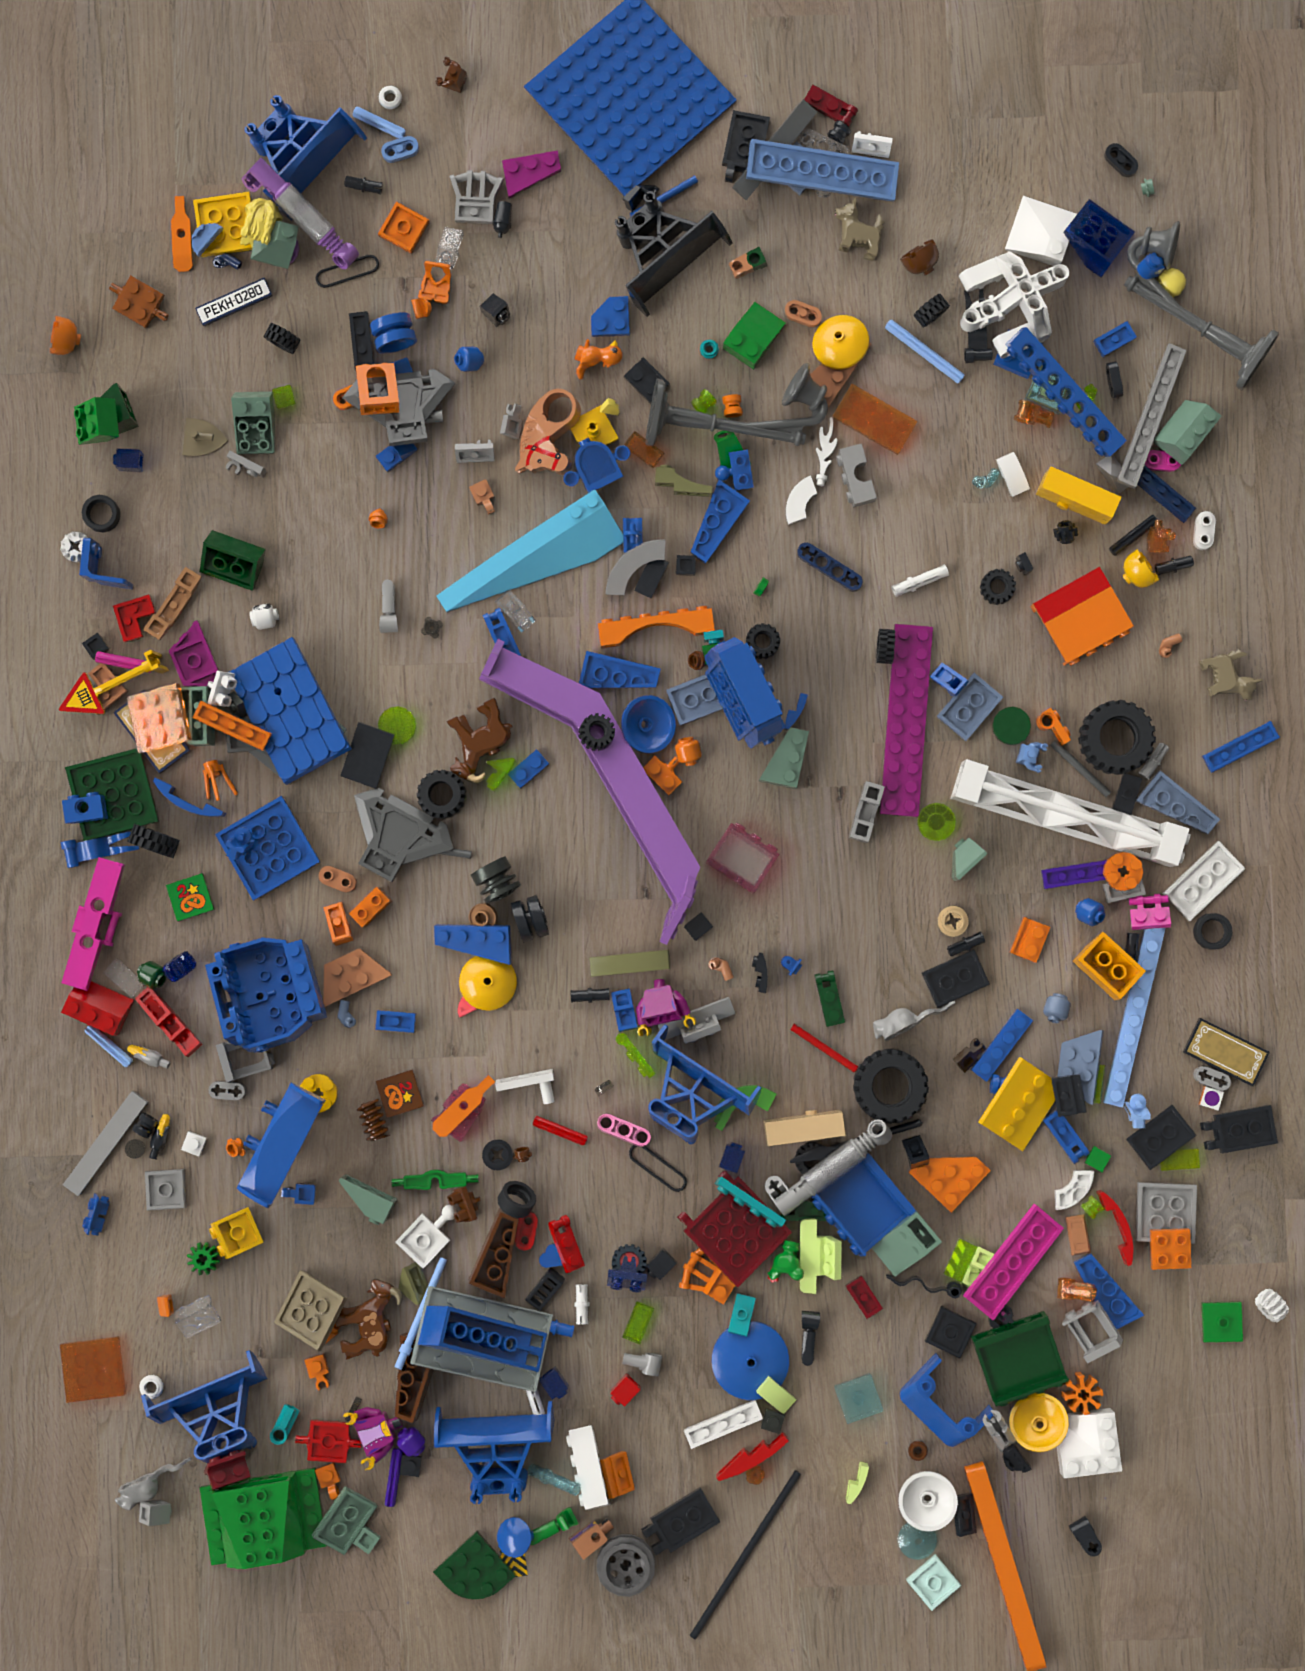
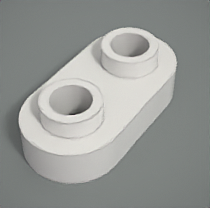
(1202, 529)

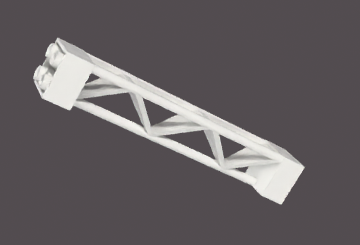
(1056, 811)

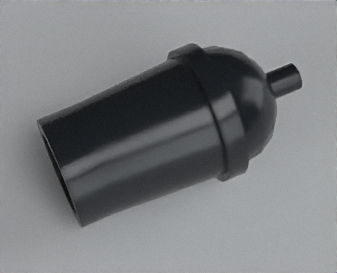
(502, 218)

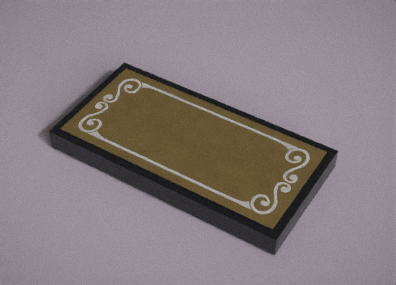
(1226, 1052)

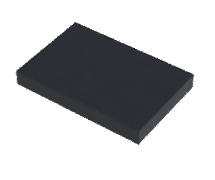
(368, 755)
(955, 978)
(1161, 1137)

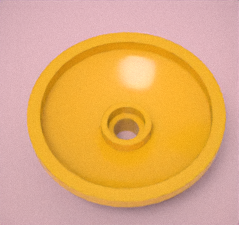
(843, 351)
(487, 996)
(1036, 1409)

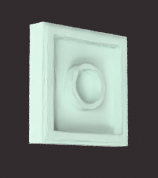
(933, 1582)

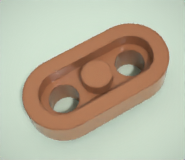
(803, 312)
(337, 878)

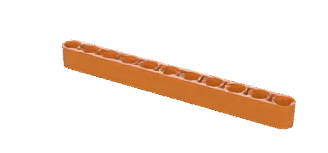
(1005, 1566)

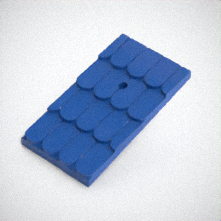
(290, 705)

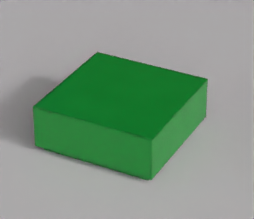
(1097, 1159)

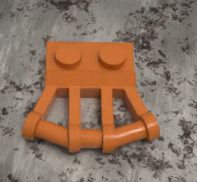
(717, 1285)

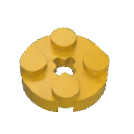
(326, 1086)

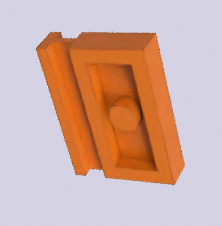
(1029, 939)
(617, 1474)

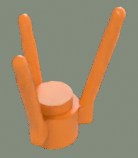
(212, 771)

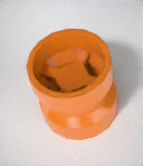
(732, 406)

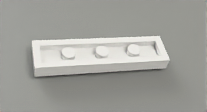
(723, 1424)

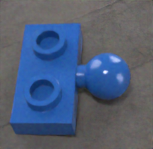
(739, 470)

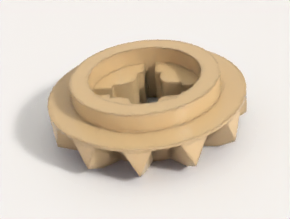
(961, 925)

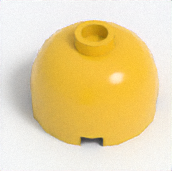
(1139, 570)

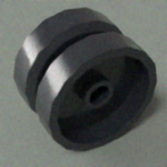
(531, 918)

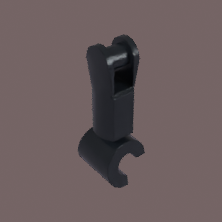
(810, 1323)

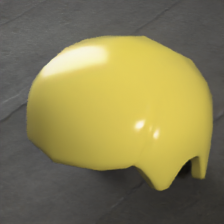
(1173, 281)

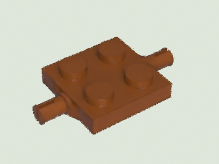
(138, 301)

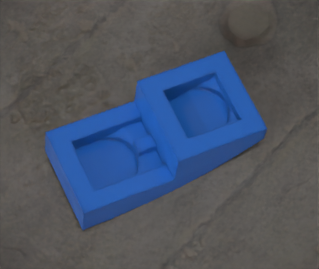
(792, 716)
(624, 1010)

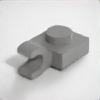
(511, 424)

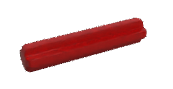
(560, 1130)

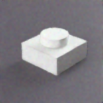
(194, 1143)

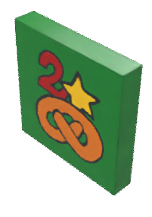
(190, 897)

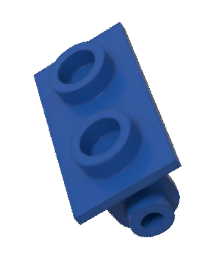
(791, 964)
(93, 1222)

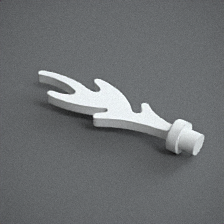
(827, 450)

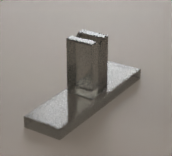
(354, 1407)

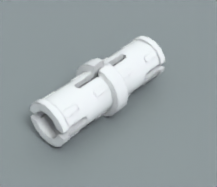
(581, 1304)

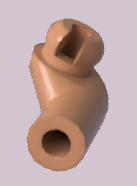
(1167, 644)
(722, 966)

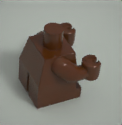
(454, 78)

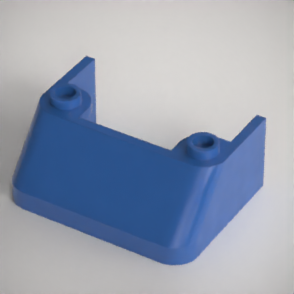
(916, 1396)

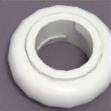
(387, 90)
(151, 1378)

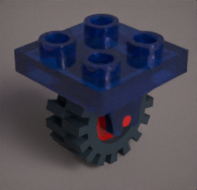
(628, 1269)

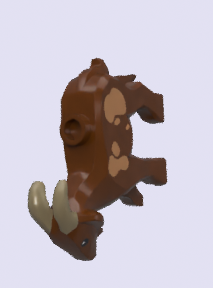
(370, 1319)

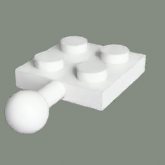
(424, 1238)

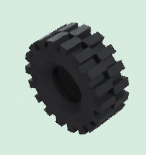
(153, 841)

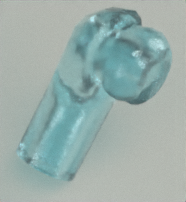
(986, 481)

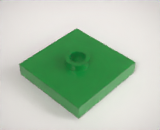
(1222, 1322)

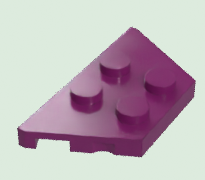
(194, 658)

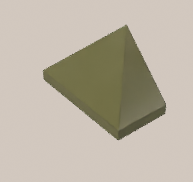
(413, 1283)

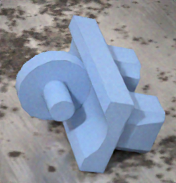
(1137, 1110)

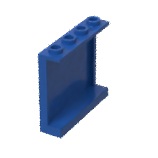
(863, 1205)

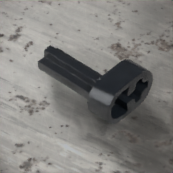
(1004, 1316)

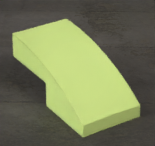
(977, 1264)
(776, 1395)
(855, 1487)

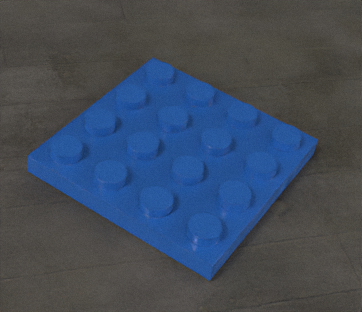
(278, 850)

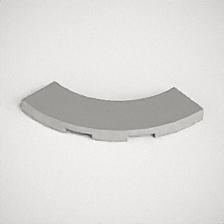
(630, 562)

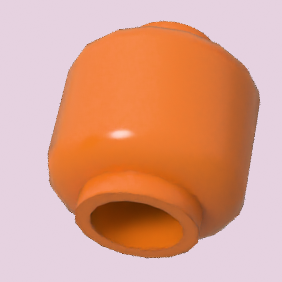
(688, 751)

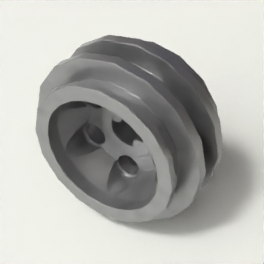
(617, 1584)

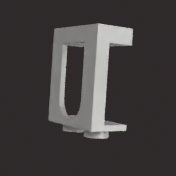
(231, 1074)
(1093, 1352)

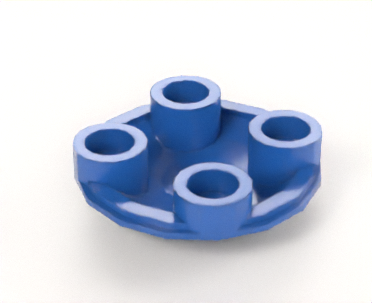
(514, 1537)

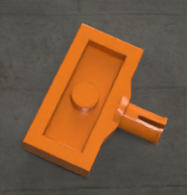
(663, 773)

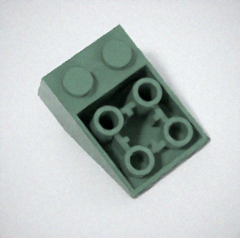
(254, 422)
(906, 1243)

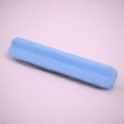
(379, 122)
(109, 1046)

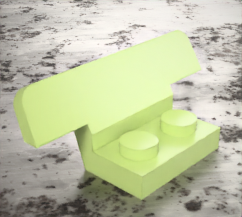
(817, 1255)

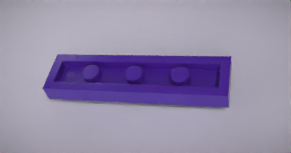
(1073, 874)

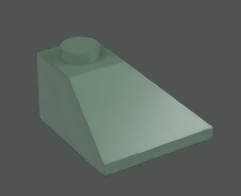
(280, 248)
(965, 857)

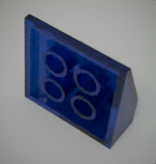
(1097, 237)

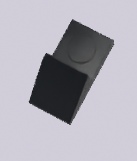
(916, 1152)

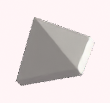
(1110, 469)

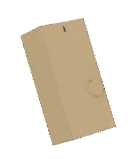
(804, 1127)

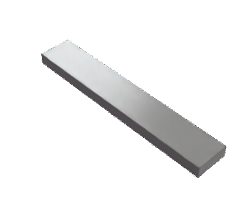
(105, 1143)

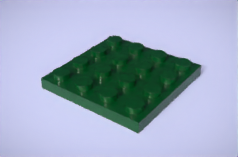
(126, 792)

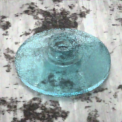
(906, 1542)

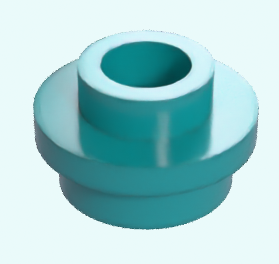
(709, 343)

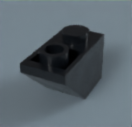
(495, 310)

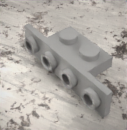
(706, 1021)

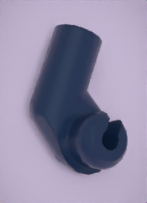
(225, 260)

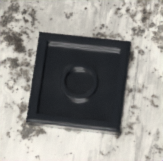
(950, 1332)

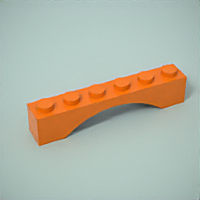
(616, 632)

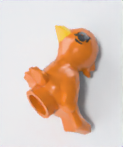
(592, 355)

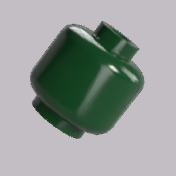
(151, 975)

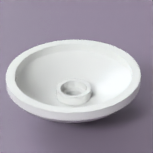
(929, 1514)

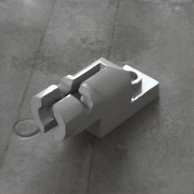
(999, 1430)

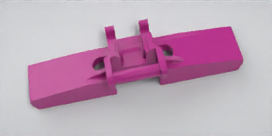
(88, 921)

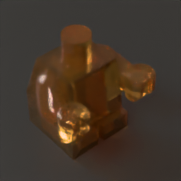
(1158, 536)

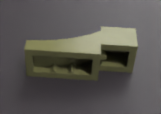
(667, 477)

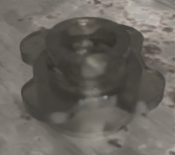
(428, 623)

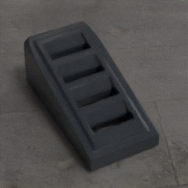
(554, 1276)

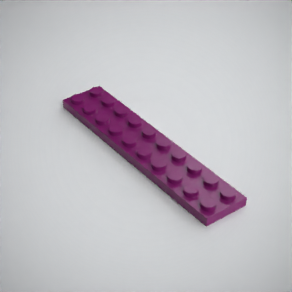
(906, 720)

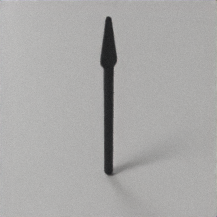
(822, 1152)

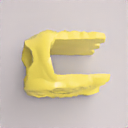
(259, 221)

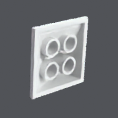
(1039, 231)

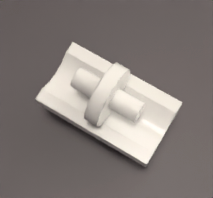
(221, 687)

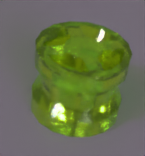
(1092, 1207)

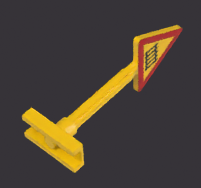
(84, 697)

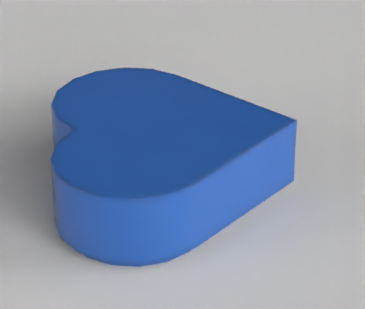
(550, 1257)

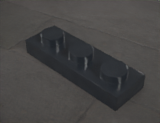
(361, 338)

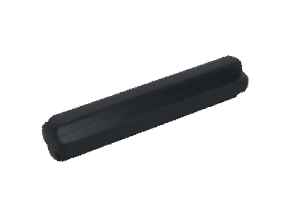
(1133, 535)

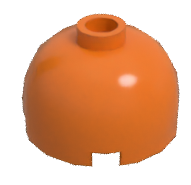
(64, 336)

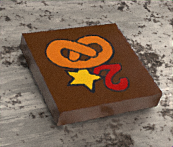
(399, 1093)

